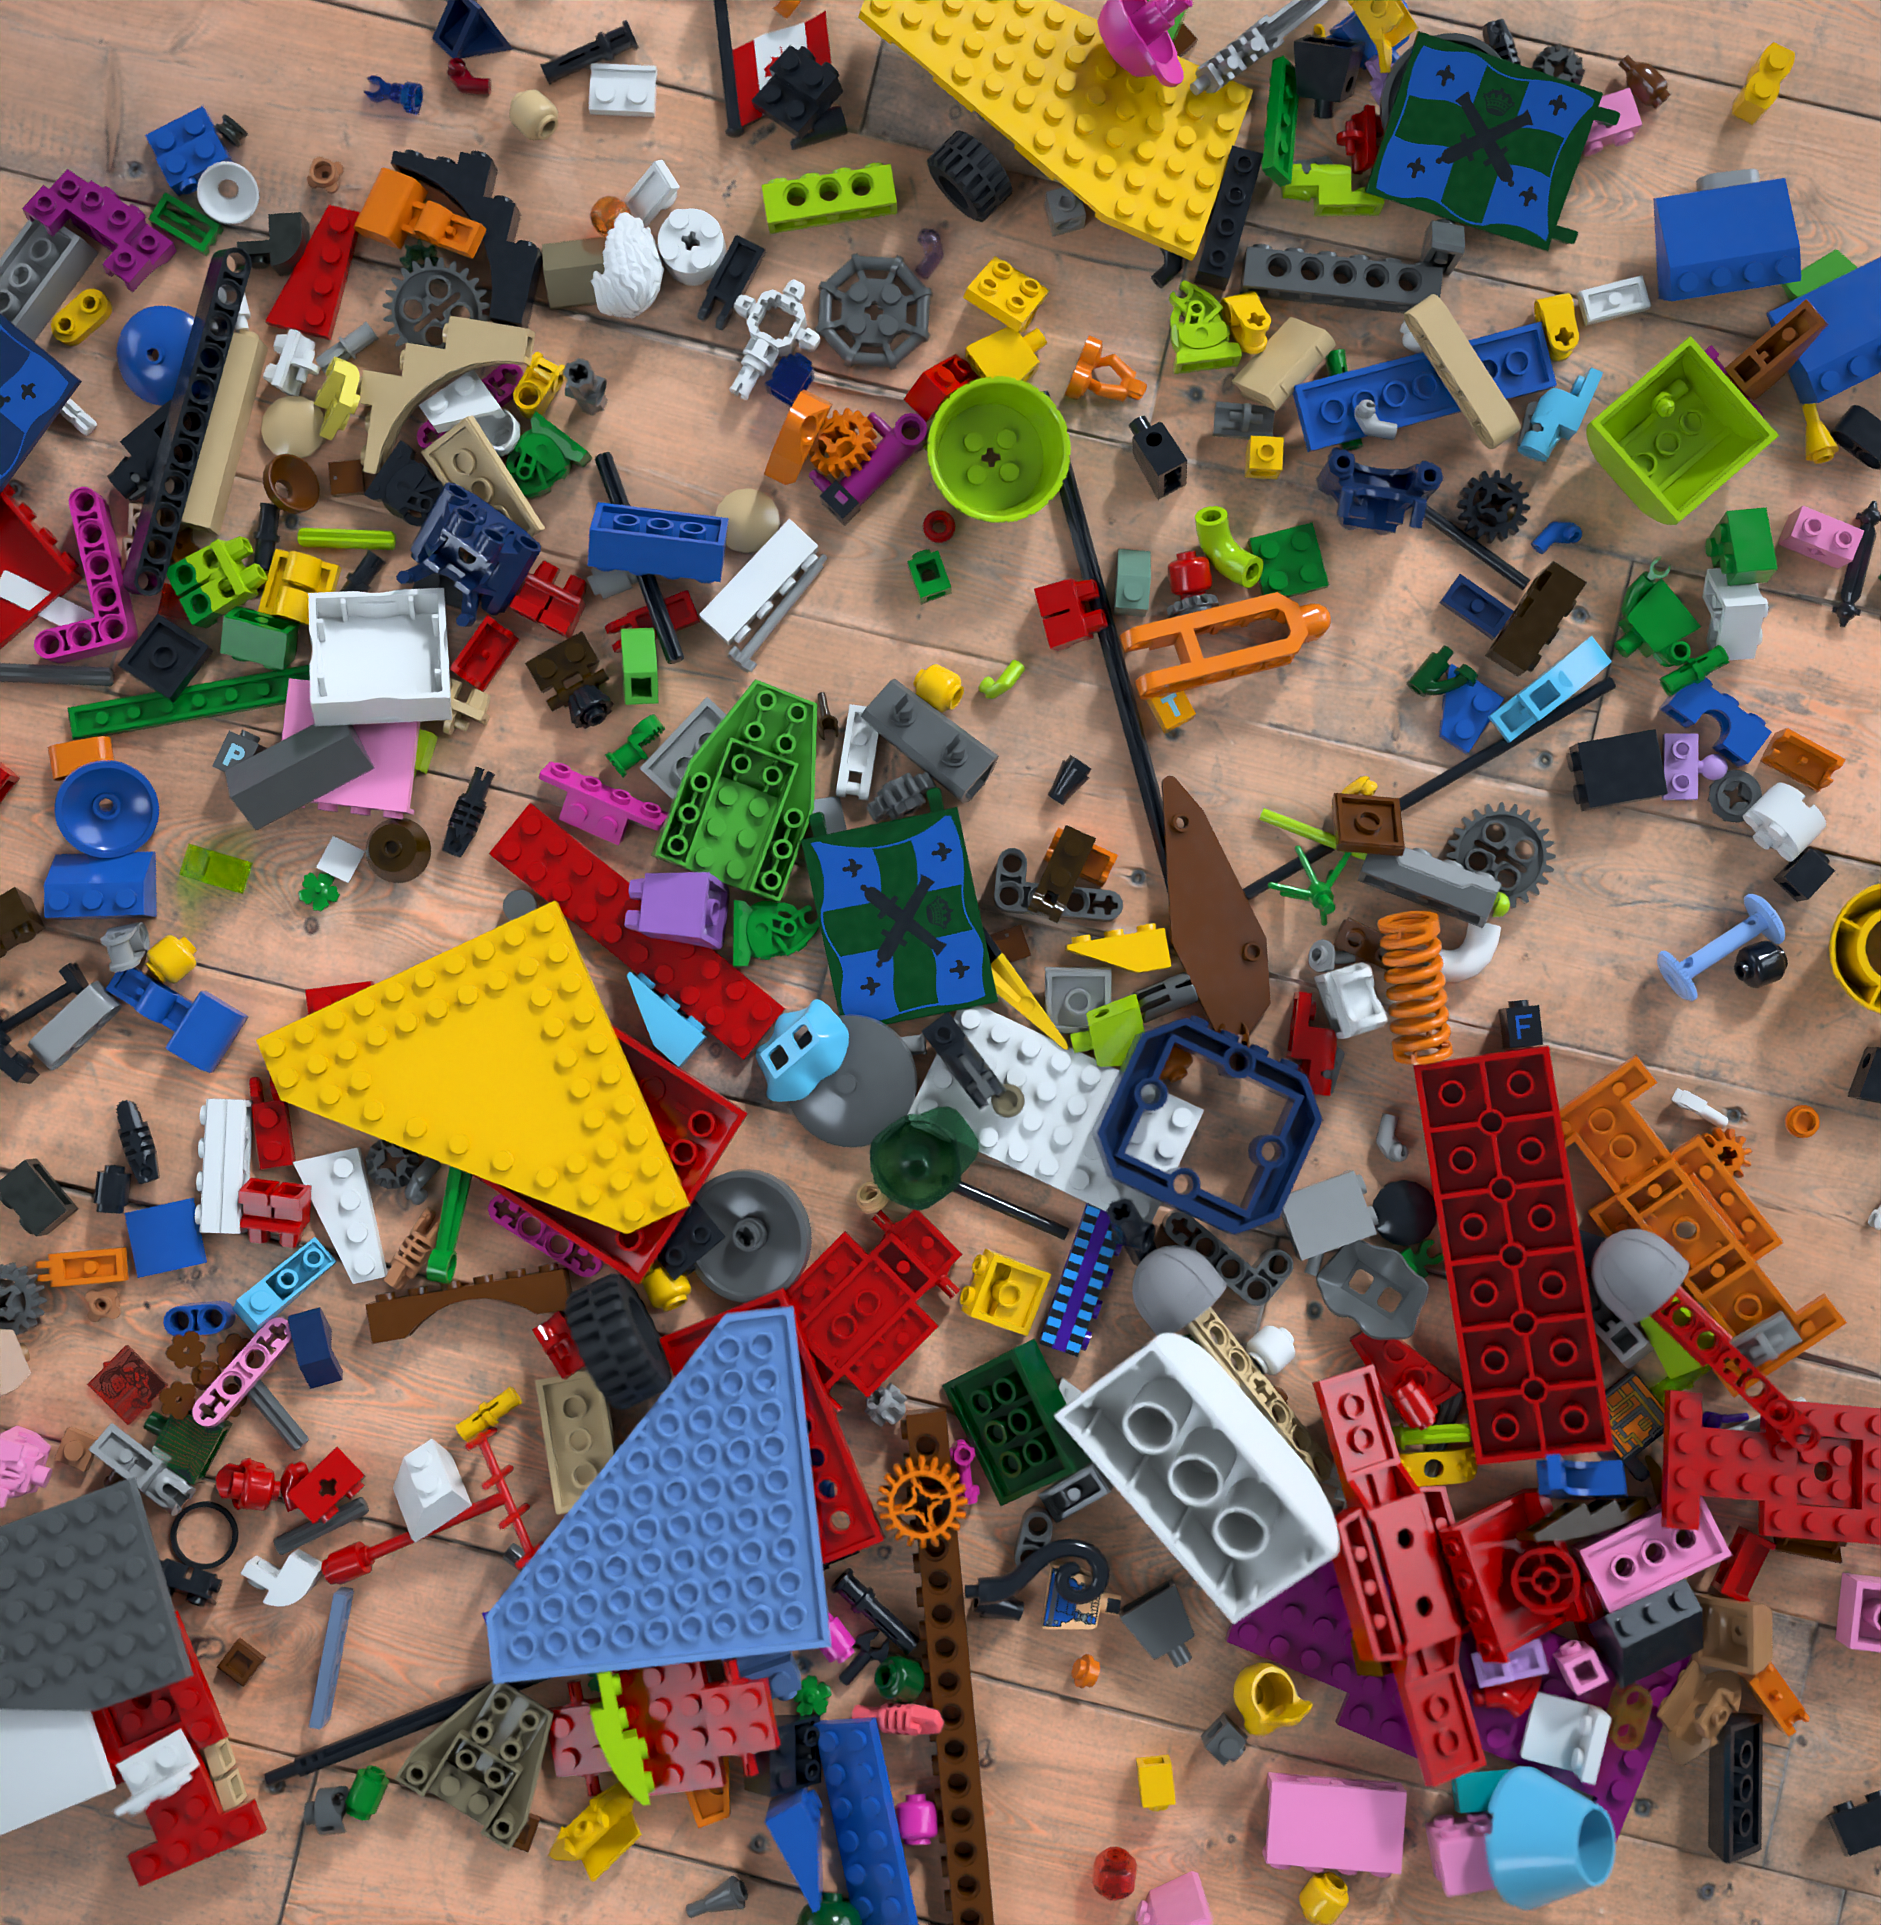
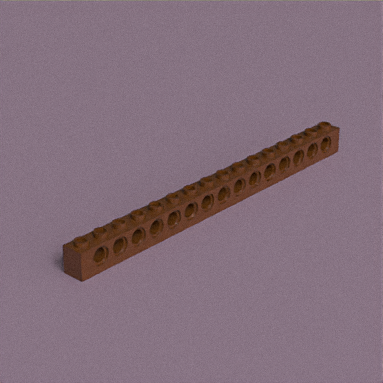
(978, 1897)

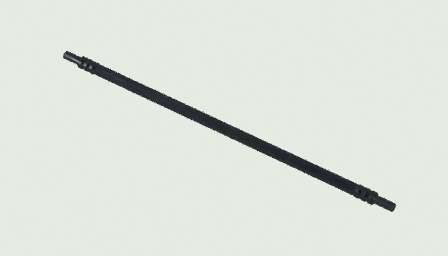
(1116, 666)
(394, 1729)

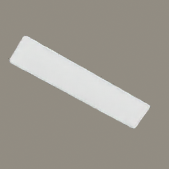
(28, 595)

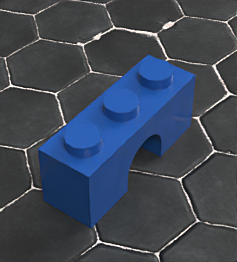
(1740, 732)

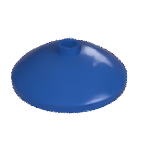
(160, 329)
(109, 830)

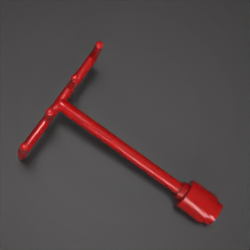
(358, 1559)

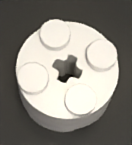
(683, 230)
(1784, 821)

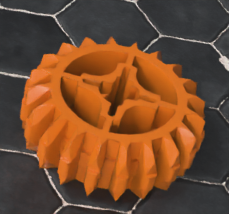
(907, 1506)

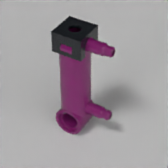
(847, 495)

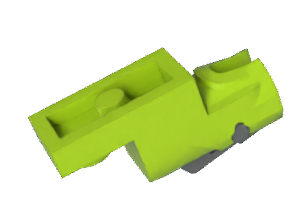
(1330, 188)

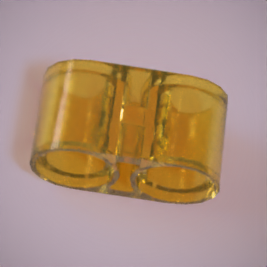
(1635, 1715)

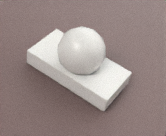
(652, 193)

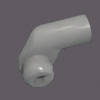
(1387, 1140)

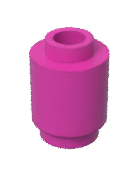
(841, 1642)

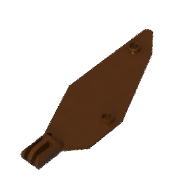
(1213, 921)

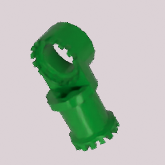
(632, 751)

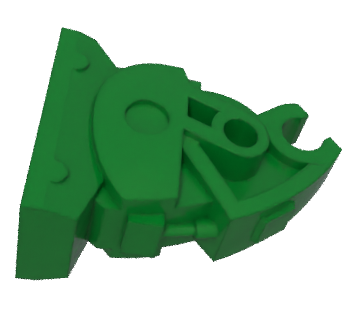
(544, 457)
(765, 934)

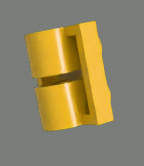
(1006, 294)
(290, 581)

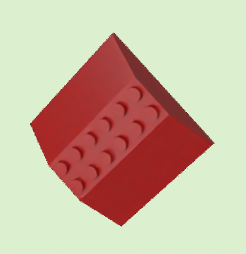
(695, 1131)

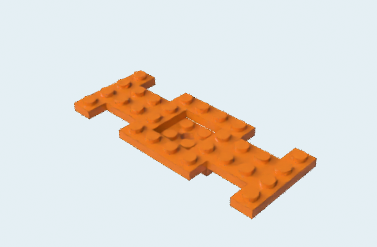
(1658, 1193)

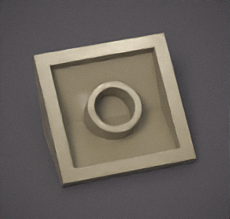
(569, 271)

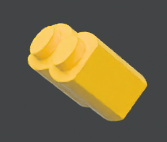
(1763, 83)

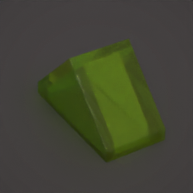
(215, 868)

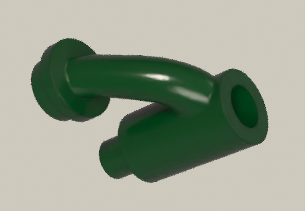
(1425, 678)

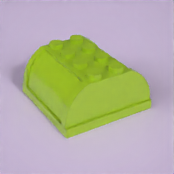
(1681, 458)

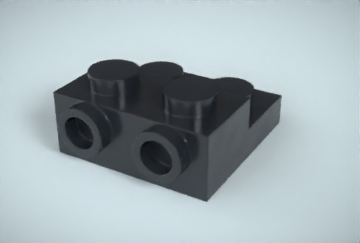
(798, 91)

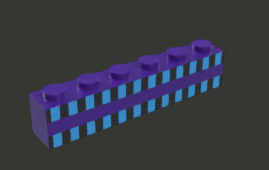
(1081, 1284)

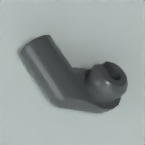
(414, 1188)

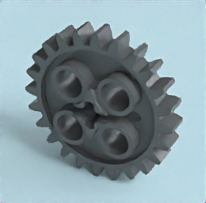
(417, 287)
(1515, 829)

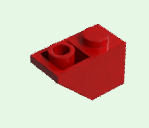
(937, 385)

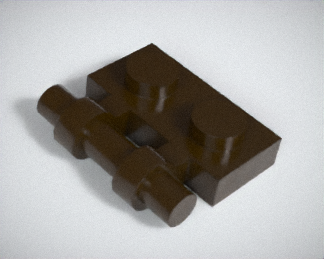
(562, 663)

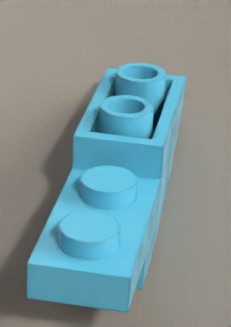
(1550, 689)

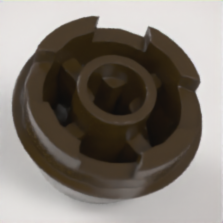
(398, 850)

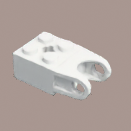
(1350, 1000)

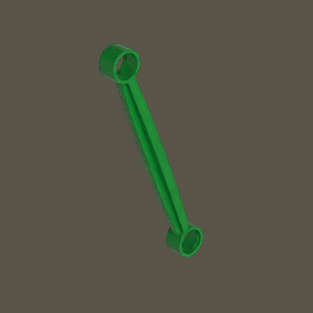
(443, 1258)

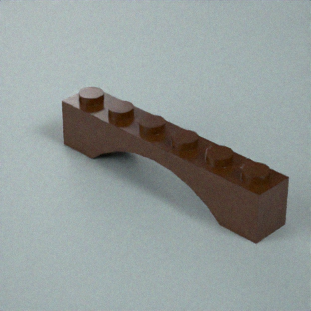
(401, 1316)

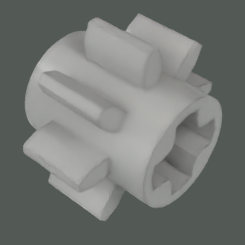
(886, 1405)

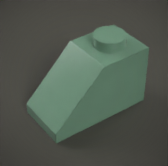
(1132, 583)

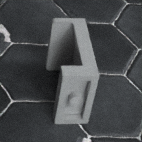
(1328, 1215)

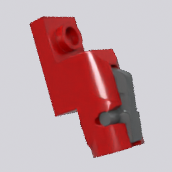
(1313, 1045)

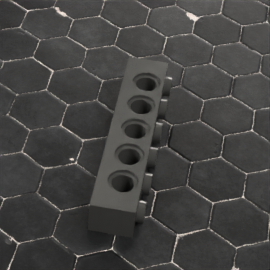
(1326, 291)

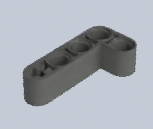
(1026, 891)
(1220, 1253)

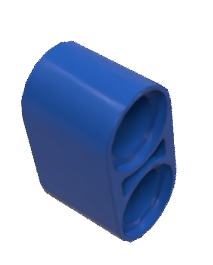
(199, 1318)

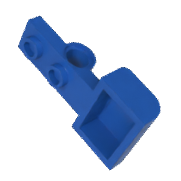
(200, 1027)

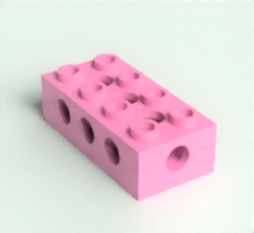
(1641, 1574)

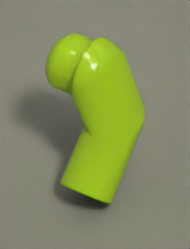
(1664, 402)
(1004, 682)

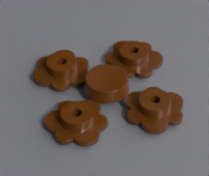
(202, 1373)

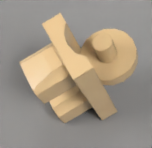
(474, 708)

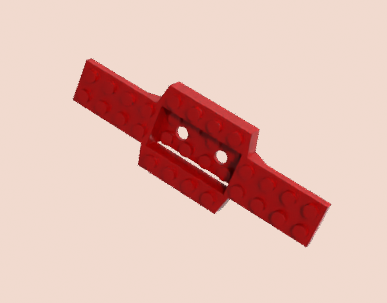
(1385, 1494)

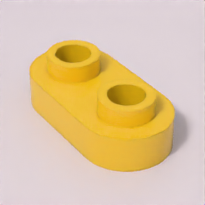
(82, 320)

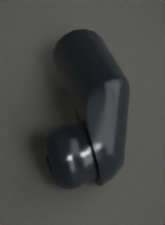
(1172, 266)

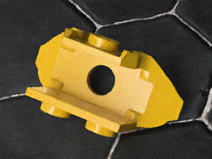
(1386, 23)
(599, 1832)

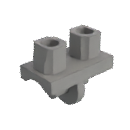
(1766, 1339)

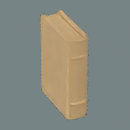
(1284, 363)

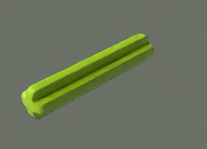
(346, 538)

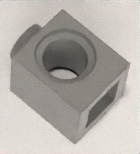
(1064, 211)

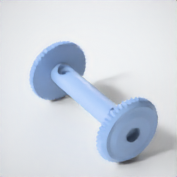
(1762, 920)

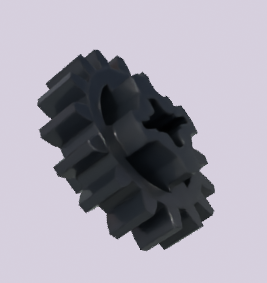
(1491, 494)

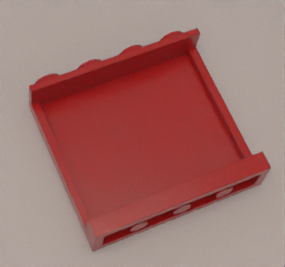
(32, 556)
(1481, 1560)

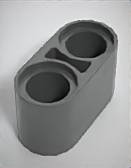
(1032, 1539)

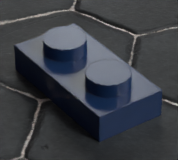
(1476, 606)

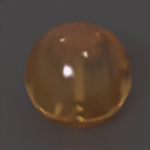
(605, 212)

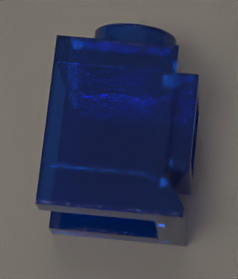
(790, 378)

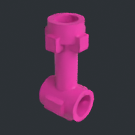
(963, 1455)

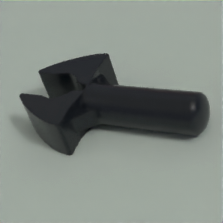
(864, 1655)

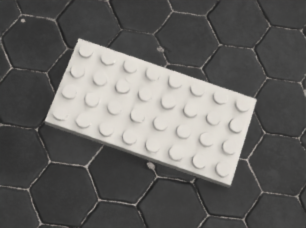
(1061, 1106)

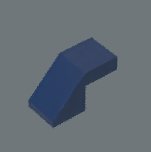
(313, 1349)

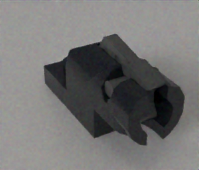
(133, 473)
(963, 1060)

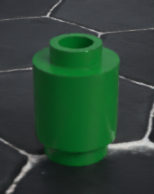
(366, 1792)

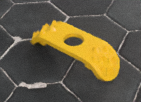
(1457, 1464)

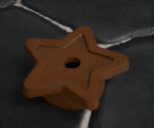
(188, 546)

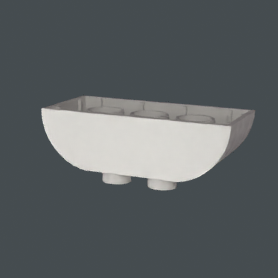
(1205, 1473)

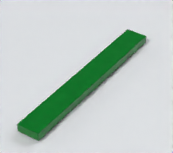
(194, 703)

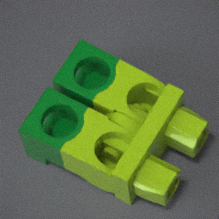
(215, 580)

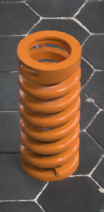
(1408, 1009)

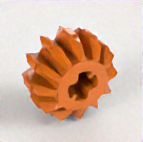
(1726, 1141)

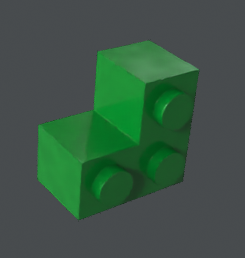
(1743, 547)

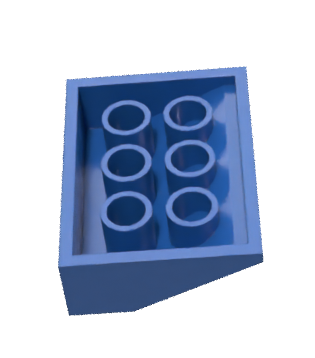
(1725, 240)
(1850, 343)

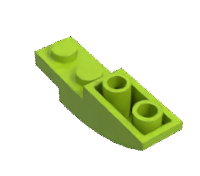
(620, 1748)

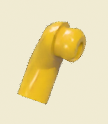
(1362, 785)

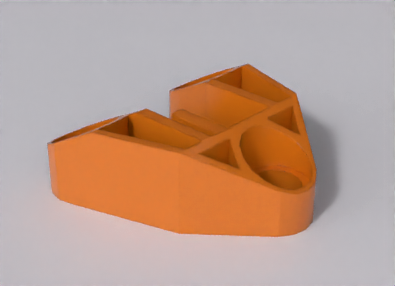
(796, 437)

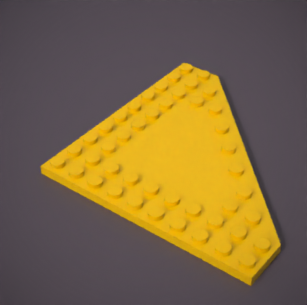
(494, 1069)

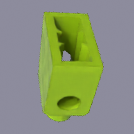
(1110, 1031)

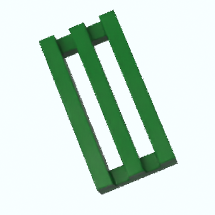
(208, 238)

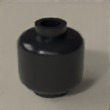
(1760, 964)

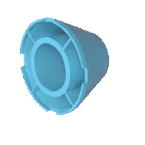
(1545, 1840)

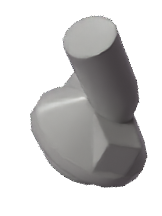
(1323, 956)

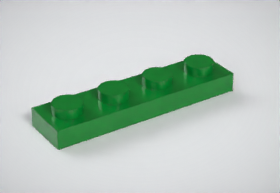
(1281, 122)

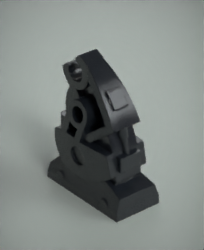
(405, 485)

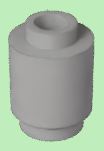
(611, 582)

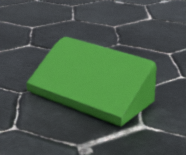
(1819, 273)

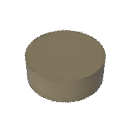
(1009, 1103)

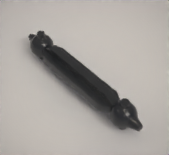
(1858, 568)

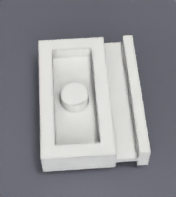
(622, 90)

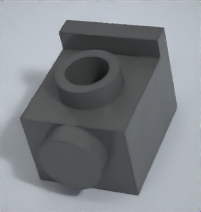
(1224, 1740)

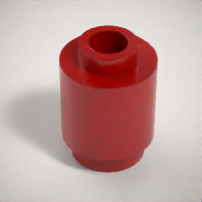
(1414, 1404)

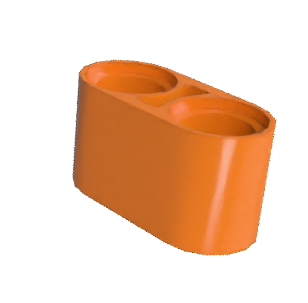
(73, 754)

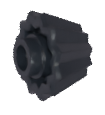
(588, 706)

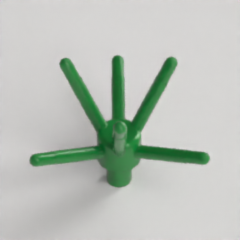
(1319, 892)

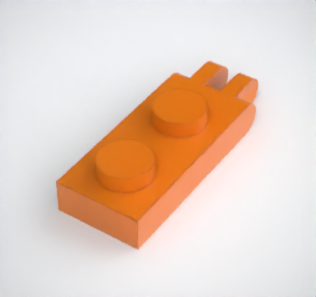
(85, 1267)

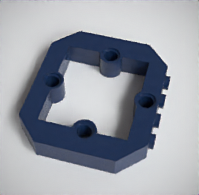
(1290, 1137)

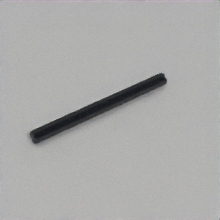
(648, 582)

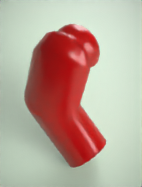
(290, 1478)

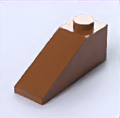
(1776, 350)

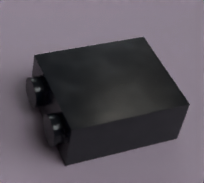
(1617, 770)

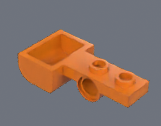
(398, 211)

